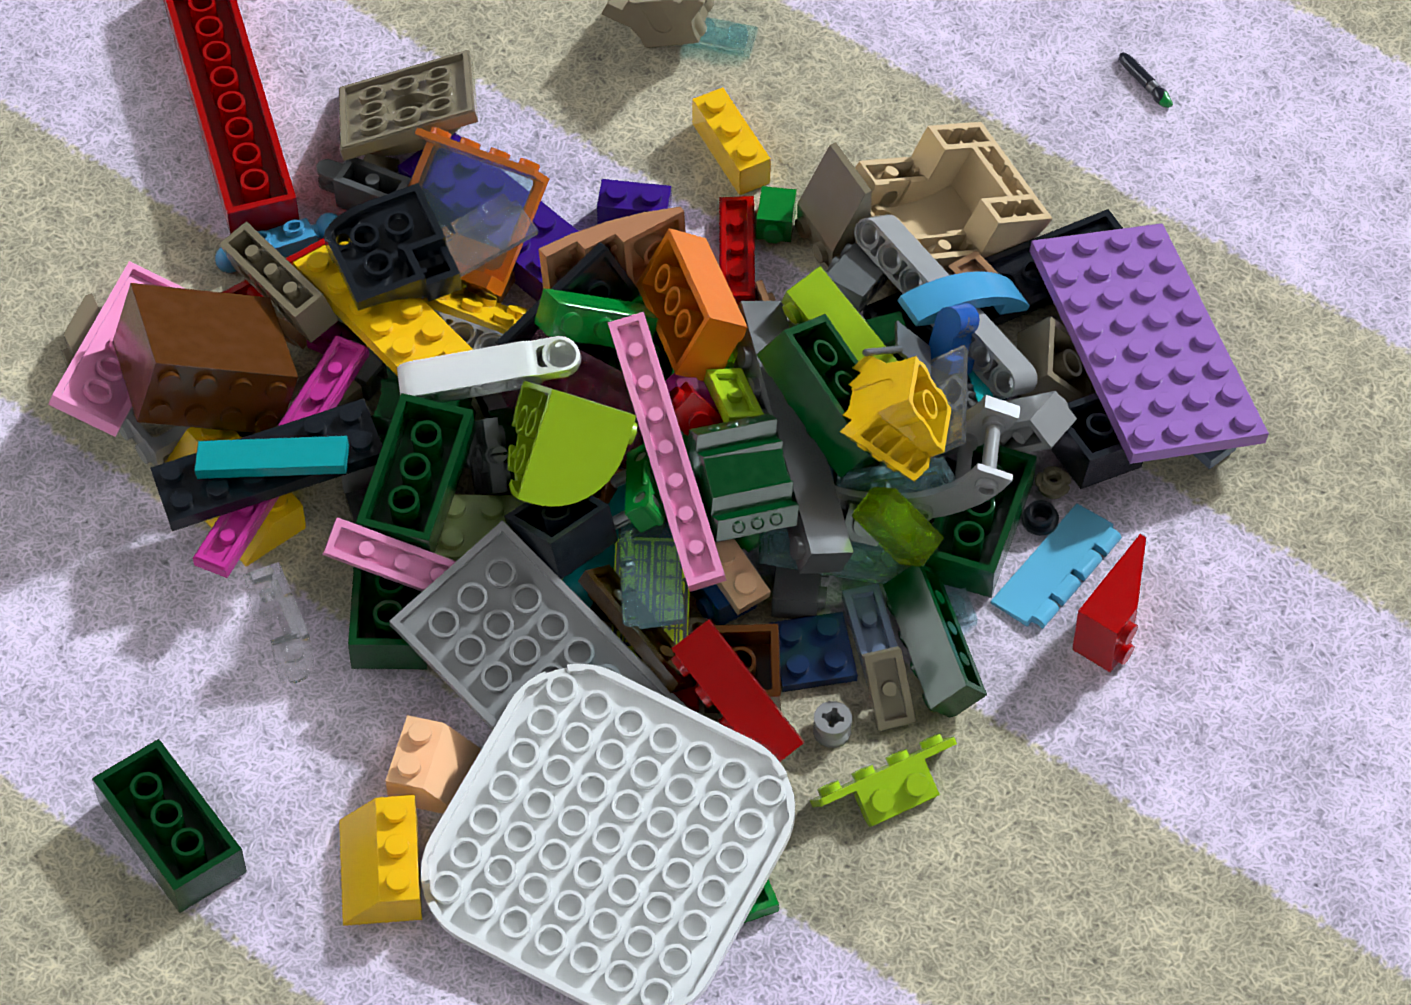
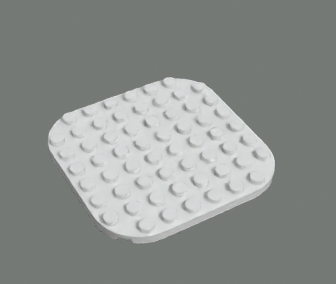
(608, 840)

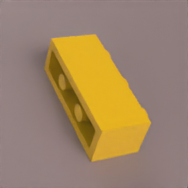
(731, 141)

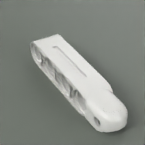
(489, 369)

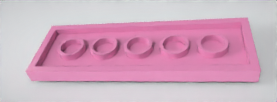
(94, 381)

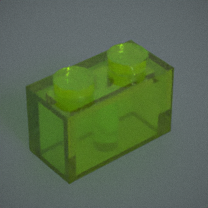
(897, 526)

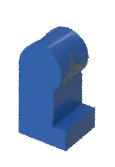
(954, 329)

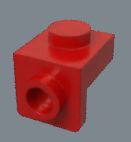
(692, 409)

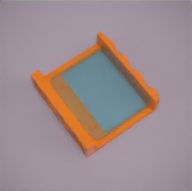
(462, 179)

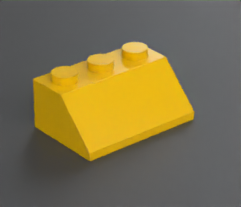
(381, 862)

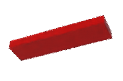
(738, 245)

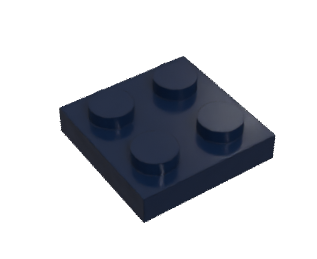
(815, 652)

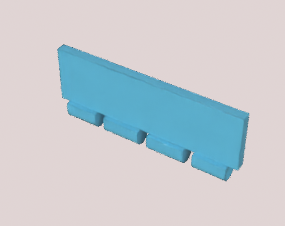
(1051, 567)

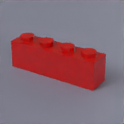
(734, 690)

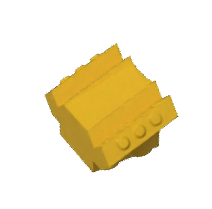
(897, 414)

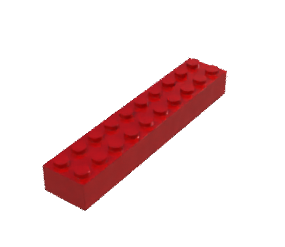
(232, 113)

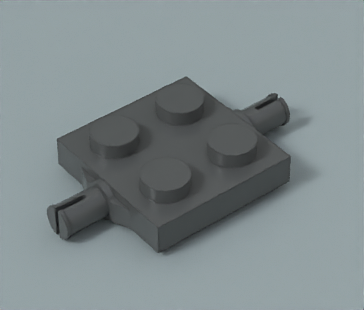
(487, 458)

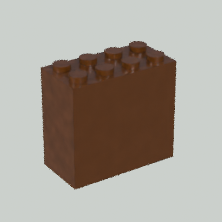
(204, 359)

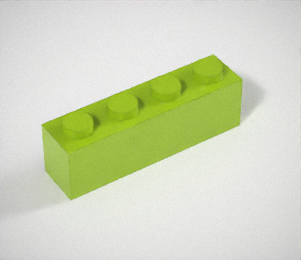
(819, 296)

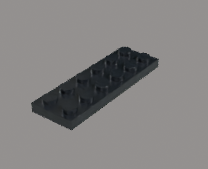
(198, 500)

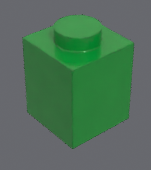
(776, 214)

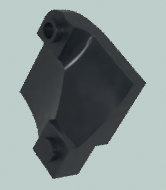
(392, 250)

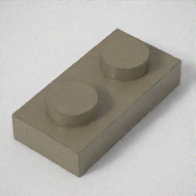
(888, 688)

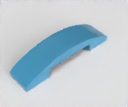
(975, 288)

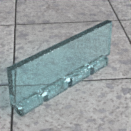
(650, 577)

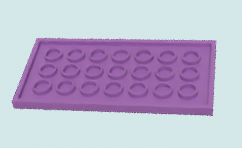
(1147, 343)

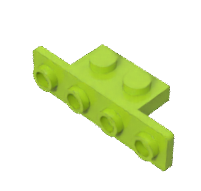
(892, 787)

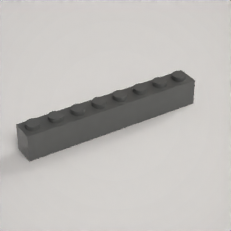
(821, 536)

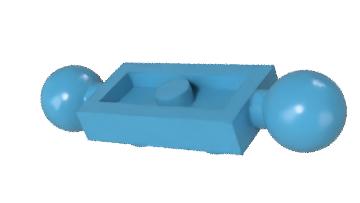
(286, 238)

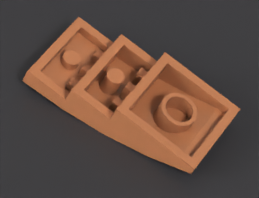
(628, 238)

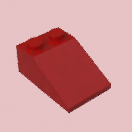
(1109, 615)

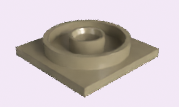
(385, 110)

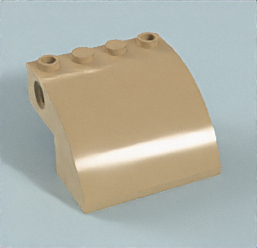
(956, 194)

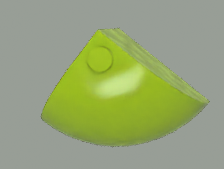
(565, 446)

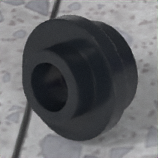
(1043, 509)

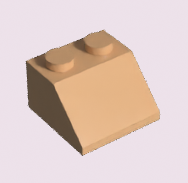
(430, 763)

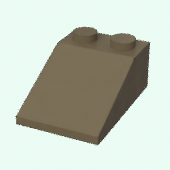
(832, 205)

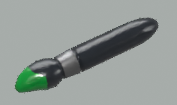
(1159, 94)

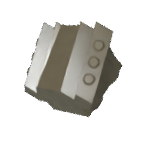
(662, 21)

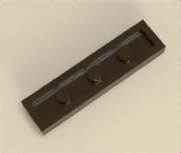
(649, 644)

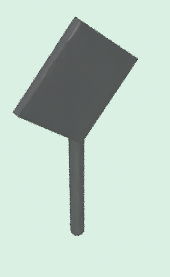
(906, 345)

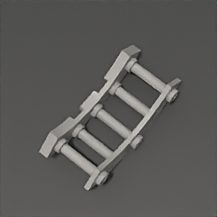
(972, 486)

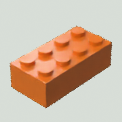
(693, 304)

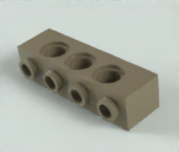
(278, 279)

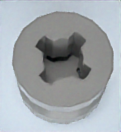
(839, 730)

